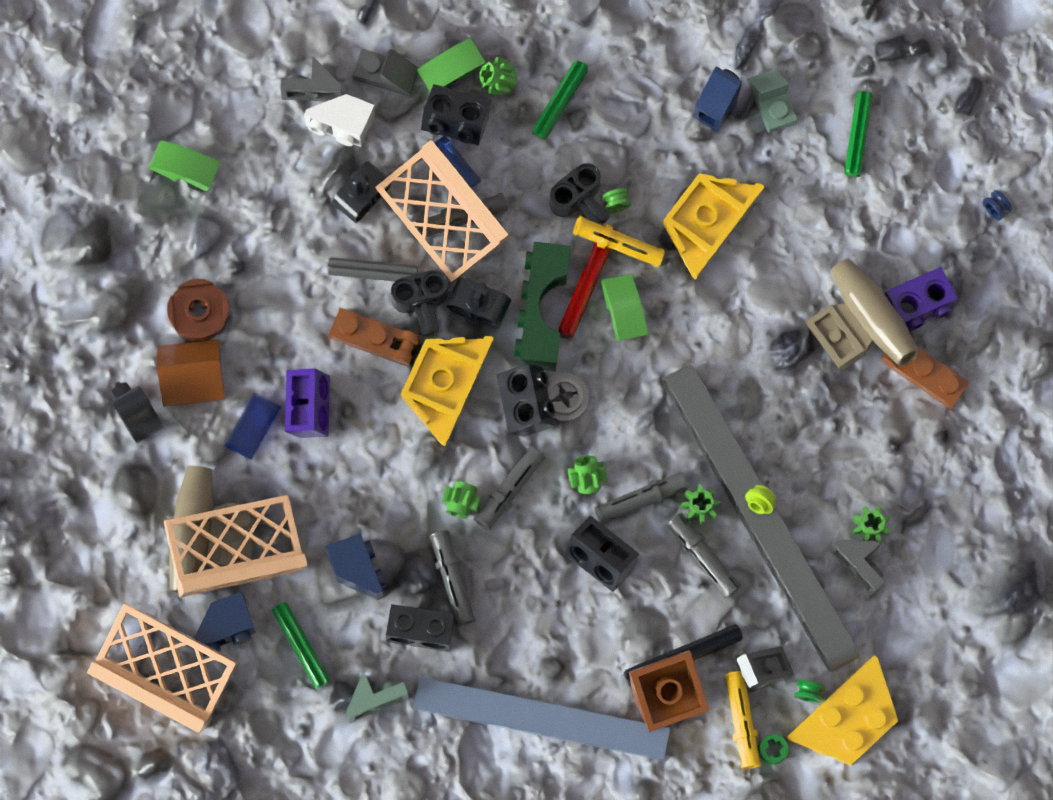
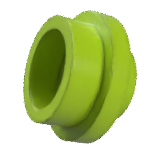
(761, 499)

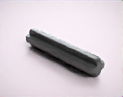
(369, 269)

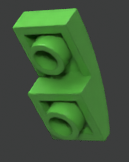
(452, 65)
(183, 163)
(625, 307)

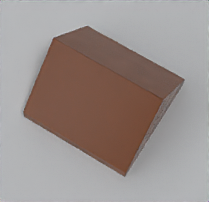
(190, 373)
(668, 691)

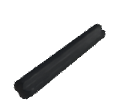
(698, 648)

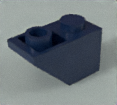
(718, 98)
(353, 566)
(226, 622)

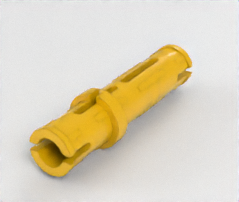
(585, 228)
(743, 723)

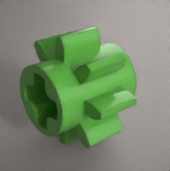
(498, 77)
(587, 474)
(461, 499)
(707, 499)
(873, 516)

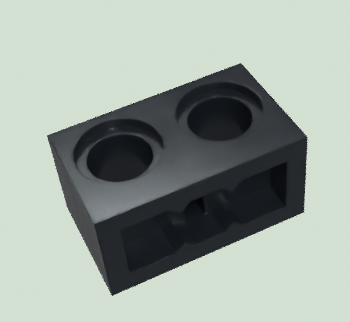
(455, 115)
(519, 403)
(601, 553)
(420, 628)

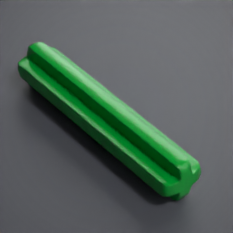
(560, 99)
(858, 134)
(301, 645)

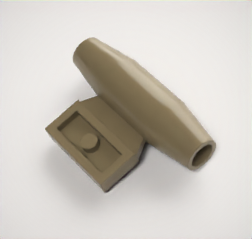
(864, 318)
(195, 498)

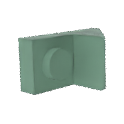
(772, 100)
(366, 703)

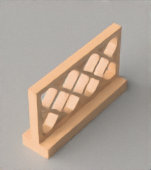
(461, 192)
(242, 572)
(154, 694)

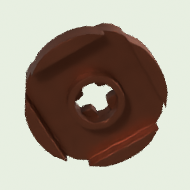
(210, 323)

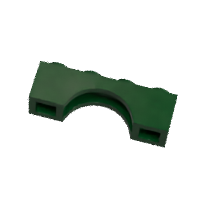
(548, 270)

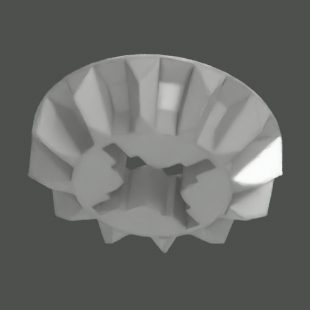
(571, 385)

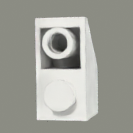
(343, 118)

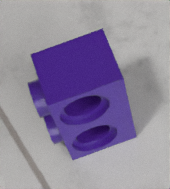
(915, 293)
(307, 403)

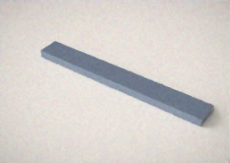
(540, 718)

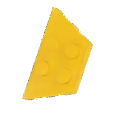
(707, 217)
(444, 381)
(850, 717)

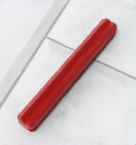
(584, 289)

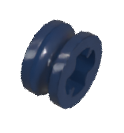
(997, 205)

